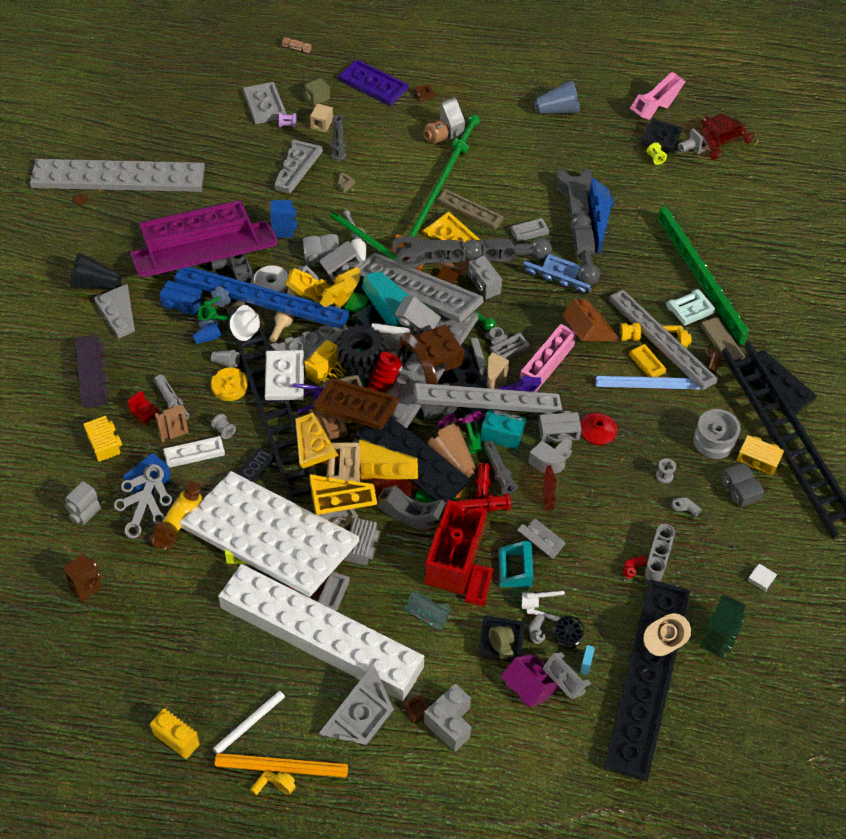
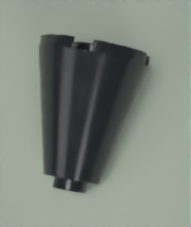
(93, 275)

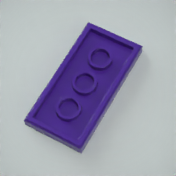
(373, 82)

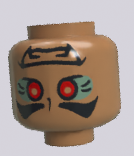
(436, 131)

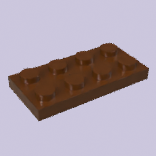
(356, 403)

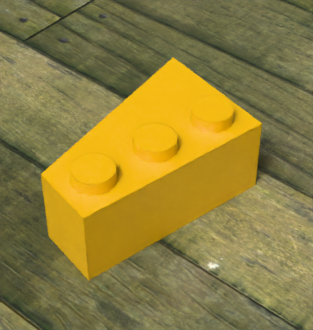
(340, 495)

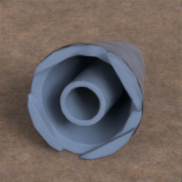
(559, 100)

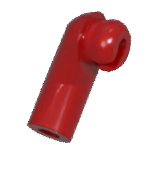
(631, 565)

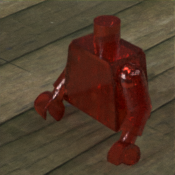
(722, 130)

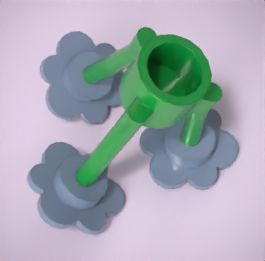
(208, 314)

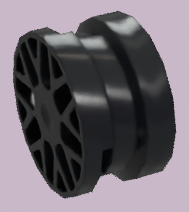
(568, 632)

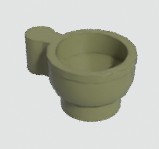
(500, 639)

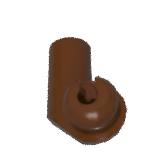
(715, 359)

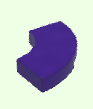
(526, 384)

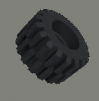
(356, 338)

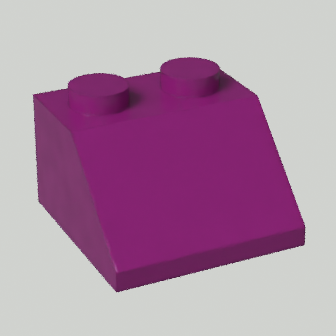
(529, 680)

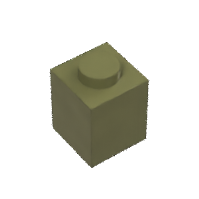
(317, 91)

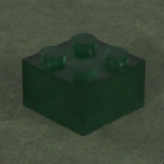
(724, 626)

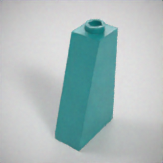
(385, 296)

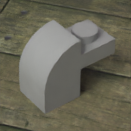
(545, 455)

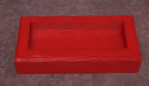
(478, 585)

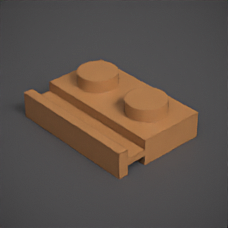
(172, 422)
(332, 425)

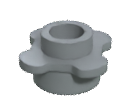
(496, 335)

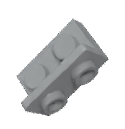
(542, 537)

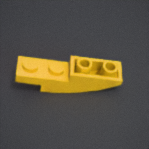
(342, 289)

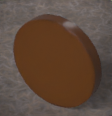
(80, 199)

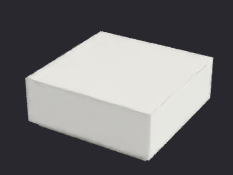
(762, 577)

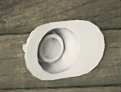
(244, 323)

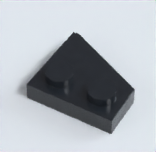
(368, 316)

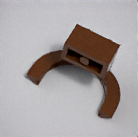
(433, 349)

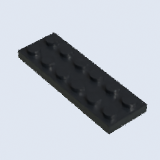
(435, 474)

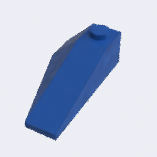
(599, 210)

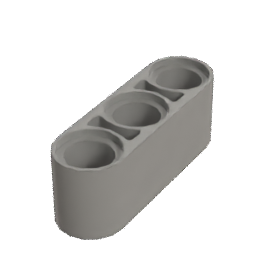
(662, 545)

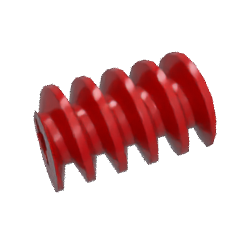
(385, 372)

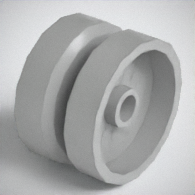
(716, 433)

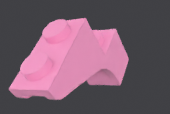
(661, 96)

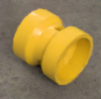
(630, 332)

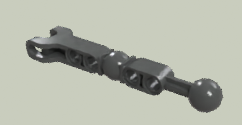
(576, 192)
(424, 251)

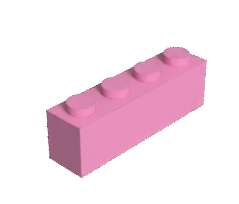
(550, 354)

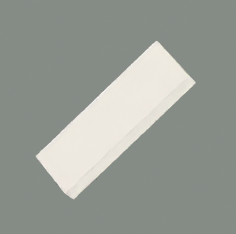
(194, 451)

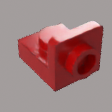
(141, 408)

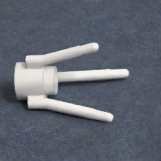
(531, 600)

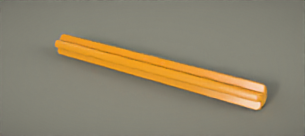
(281, 765)

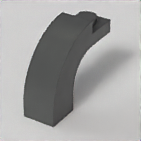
(409, 511)

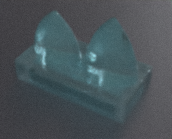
(428, 611)

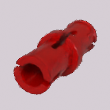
(482, 481)

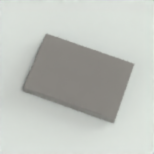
(264, 102)

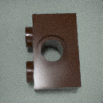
(82, 577)

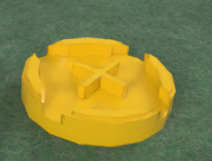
(229, 384)

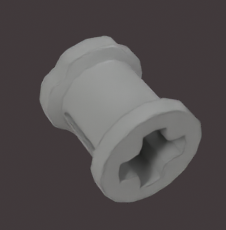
(223, 426)
(663, 464)

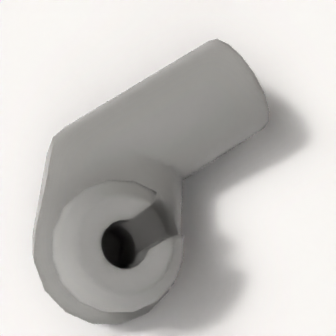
(686, 504)
(534, 629)

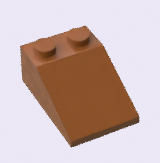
(588, 322)

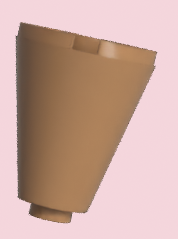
(453, 448)

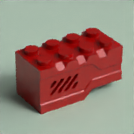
(455, 547)

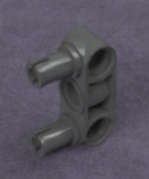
(240, 267)

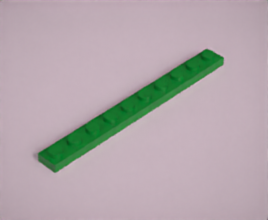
(703, 276)

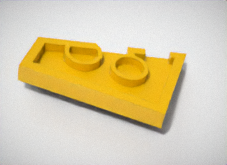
(449, 228)
(306, 285)
(312, 441)
(385, 464)

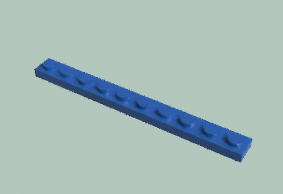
(263, 297)

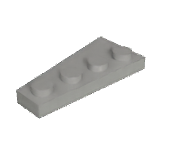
(309, 340)

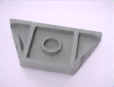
(361, 711)

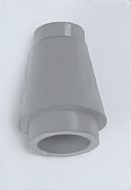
(227, 358)

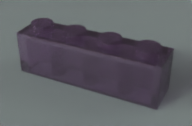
(90, 371)

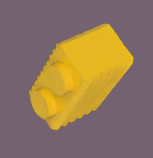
(321, 361)
(102, 438)
(760, 455)
(175, 733)

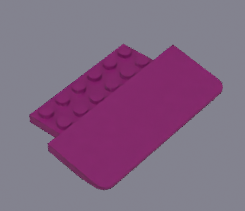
(199, 238)

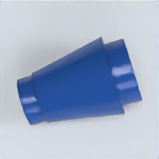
(207, 333)

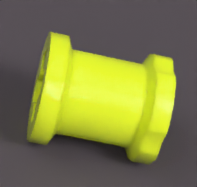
(657, 153)

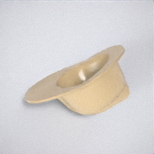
(667, 634)

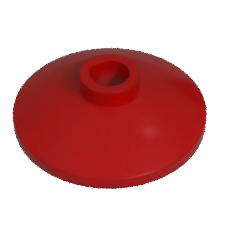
(598, 434)

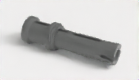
(338, 143)
(502, 474)

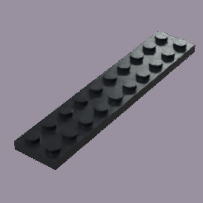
(644, 689)

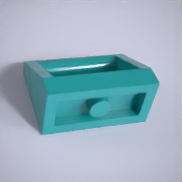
(524, 580)

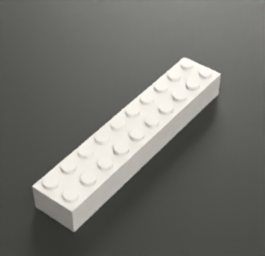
(320, 630)

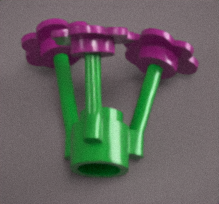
(473, 442)

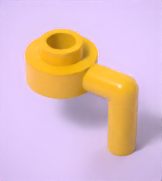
(683, 336)
(283, 782)

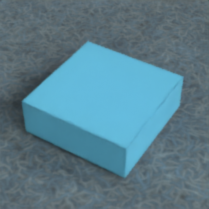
(587, 660)

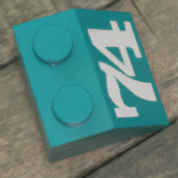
(503, 428)

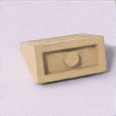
(496, 371)

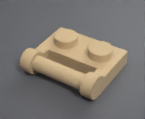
(349, 462)

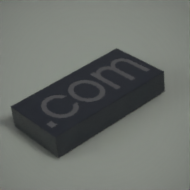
(256, 465)

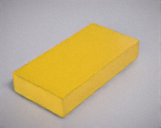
(647, 361)

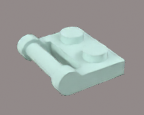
(692, 311)

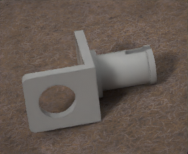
(694, 142)

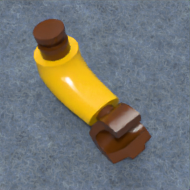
(166, 531)

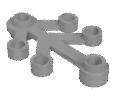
(144, 497)

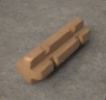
(297, 45)

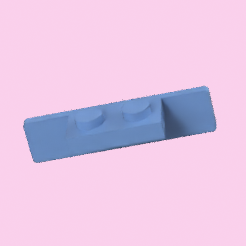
(559, 270)

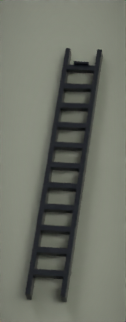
(264, 417)
(779, 441)

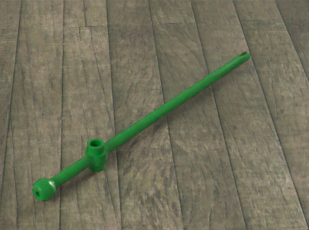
(459, 146)
(487, 323)

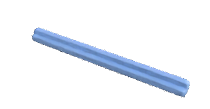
(645, 382)

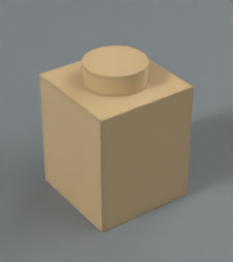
(321, 117)

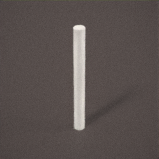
(251, 720)

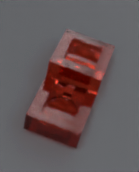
(549, 487)

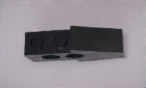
(468, 376)

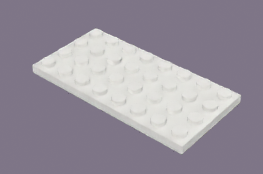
(270, 533)

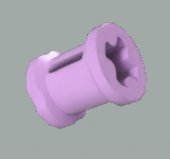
(282, 117)

